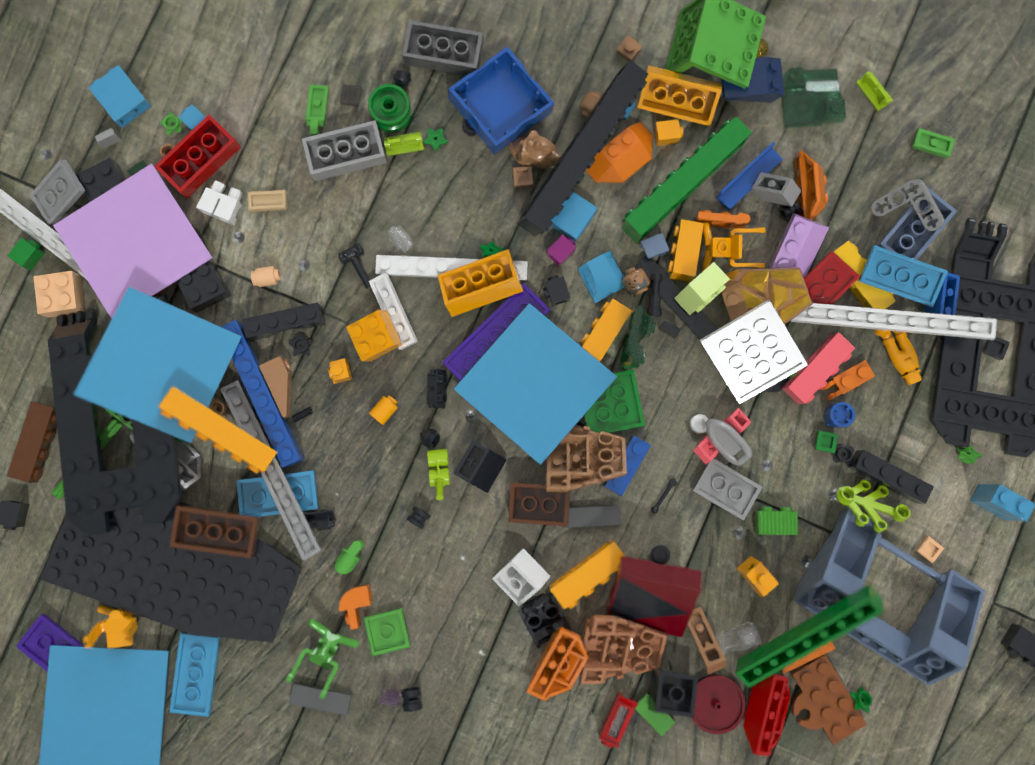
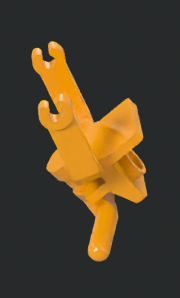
(727, 247)
(118, 628)

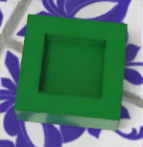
(825, 441)

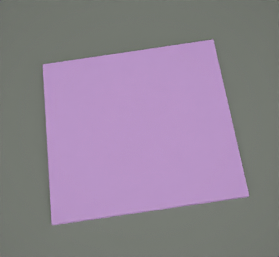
(132, 239)

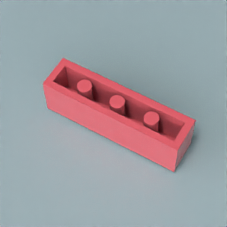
(820, 367)

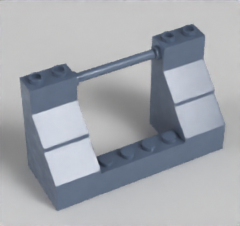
(944, 629)

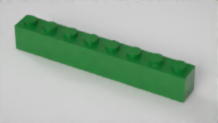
(810, 635)

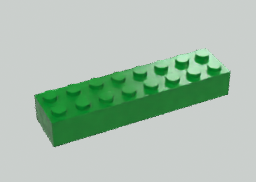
(685, 180)

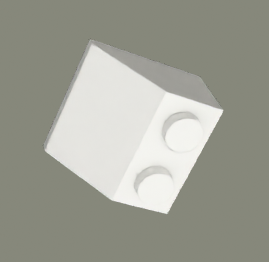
(521, 577)

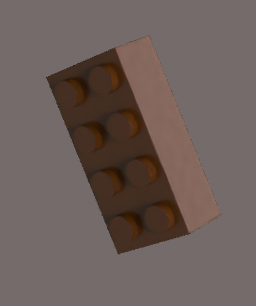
(215, 531)

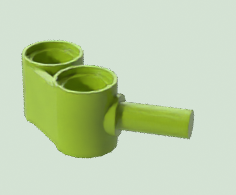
(439, 470)

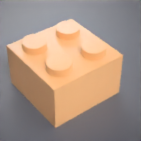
(59, 293)

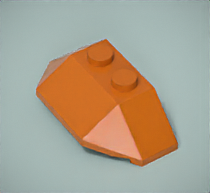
(623, 155)
(812, 184)
(558, 665)

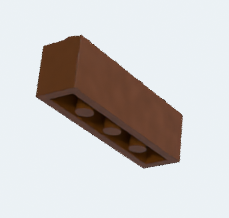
(33, 443)

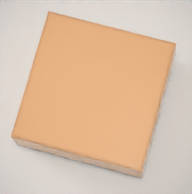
(929, 549)

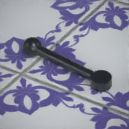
(672, 483)

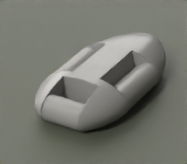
(727, 441)

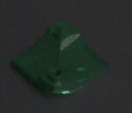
(812, 98)
(640, 326)

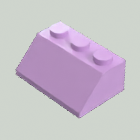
(799, 244)

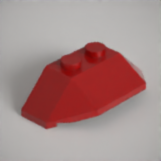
(766, 713)

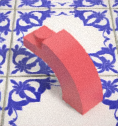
(706, 450)

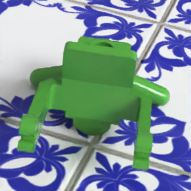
(324, 653)

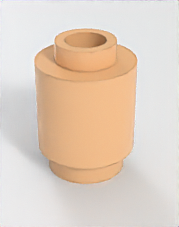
(265, 276)

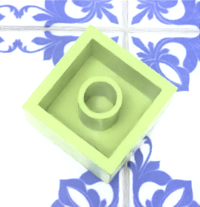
(702, 289)

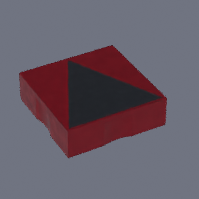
(654, 594)

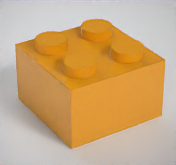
(374, 335)

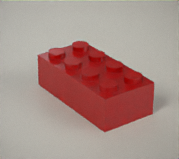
(198, 156)

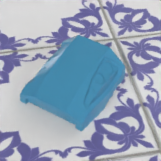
(601, 276)

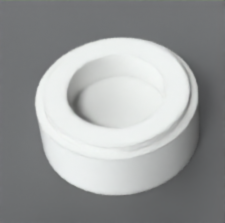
(698, 423)

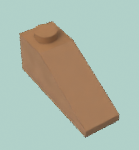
(279, 381)
(705, 642)

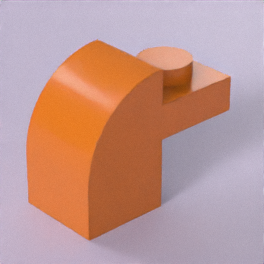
(352, 600)

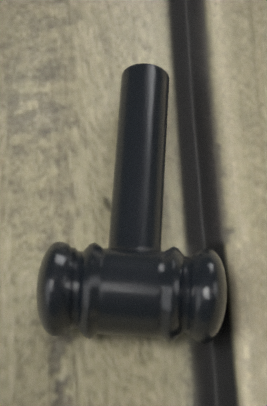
(351, 255)

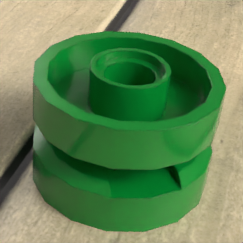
(390, 108)

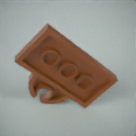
(825, 700)

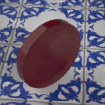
(718, 704)

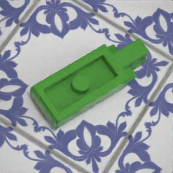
(317, 108)

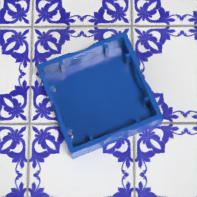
(500, 100)

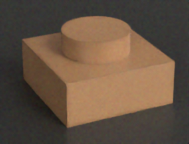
(629, 48)
(522, 177)

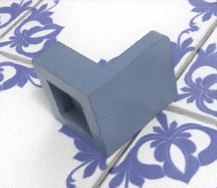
(654, 246)

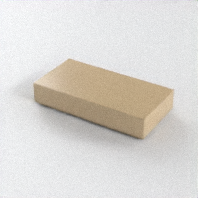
(267, 200)

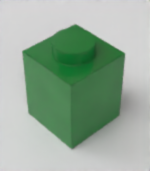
(26, 253)

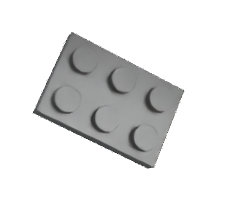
(57, 192)
(727, 489)

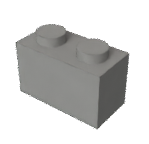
(776, 189)

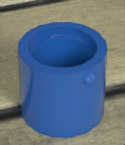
(839, 415)

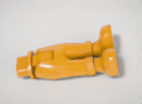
(905, 359)

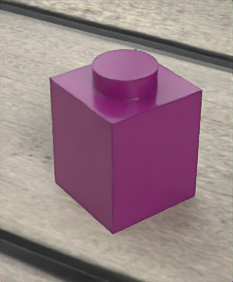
(561, 250)

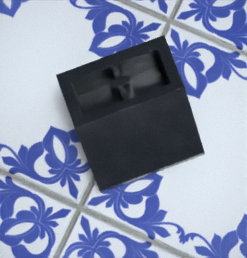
(480, 466)

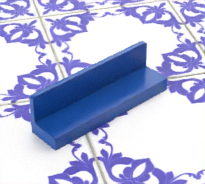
(744, 181)

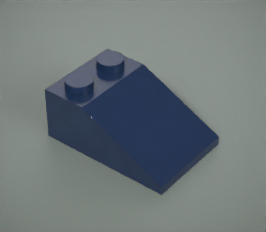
(764, 85)

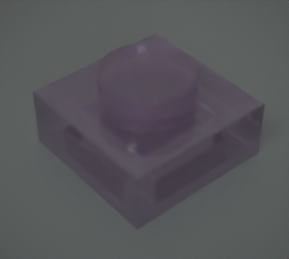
(390, 697)

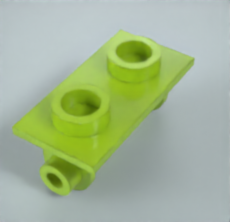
(874, 91)
(403, 143)

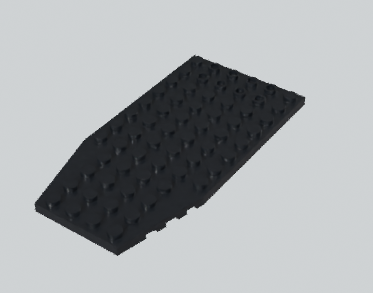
(171, 584)

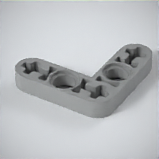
(915, 199)

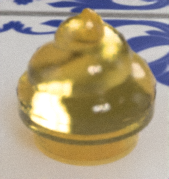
(762, 49)

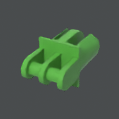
(349, 557)

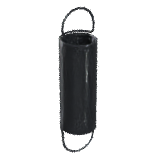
(302, 414)

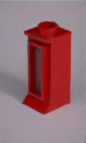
(617, 720)

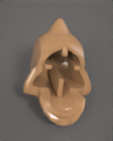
(534, 151)

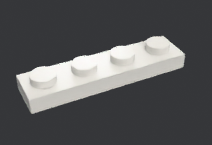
(390, 302)

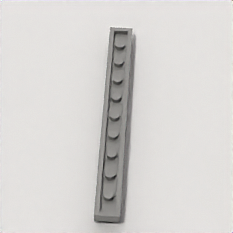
(273, 475)

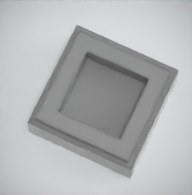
(108, 138)

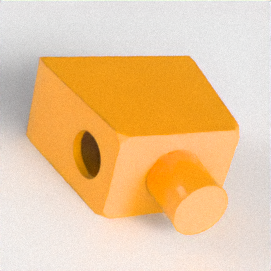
(758, 576)

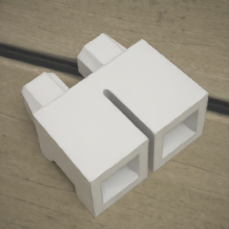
(218, 205)

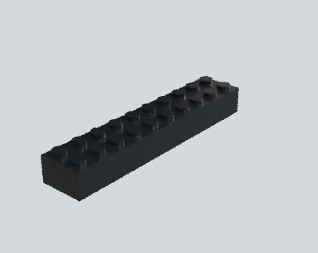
(582, 149)

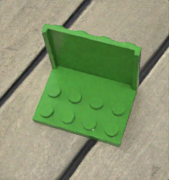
(717, 39)

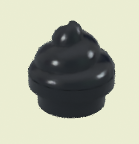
(402, 78)
(430, 438)

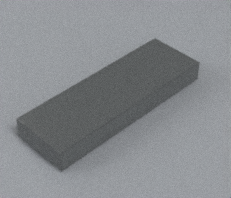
(594, 516)
(308, 697)

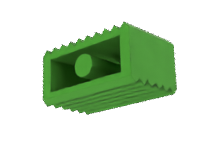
(776, 522)

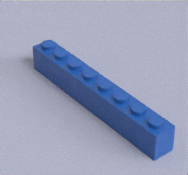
(262, 399)

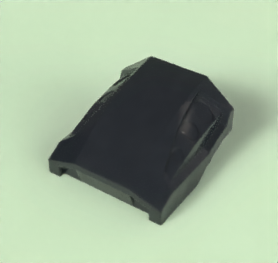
(543, 617)

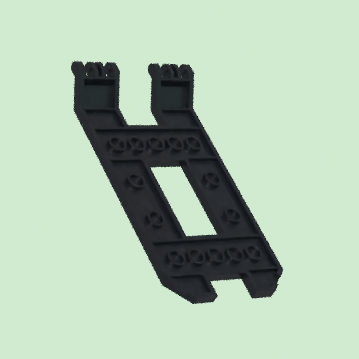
(956, 400)
(87, 489)

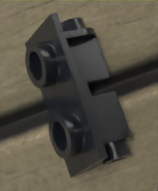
(438, 380)
(322, 519)

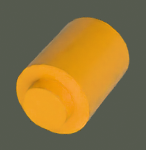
(384, 409)

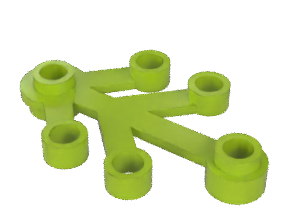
(898, 513)

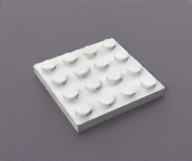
(754, 351)

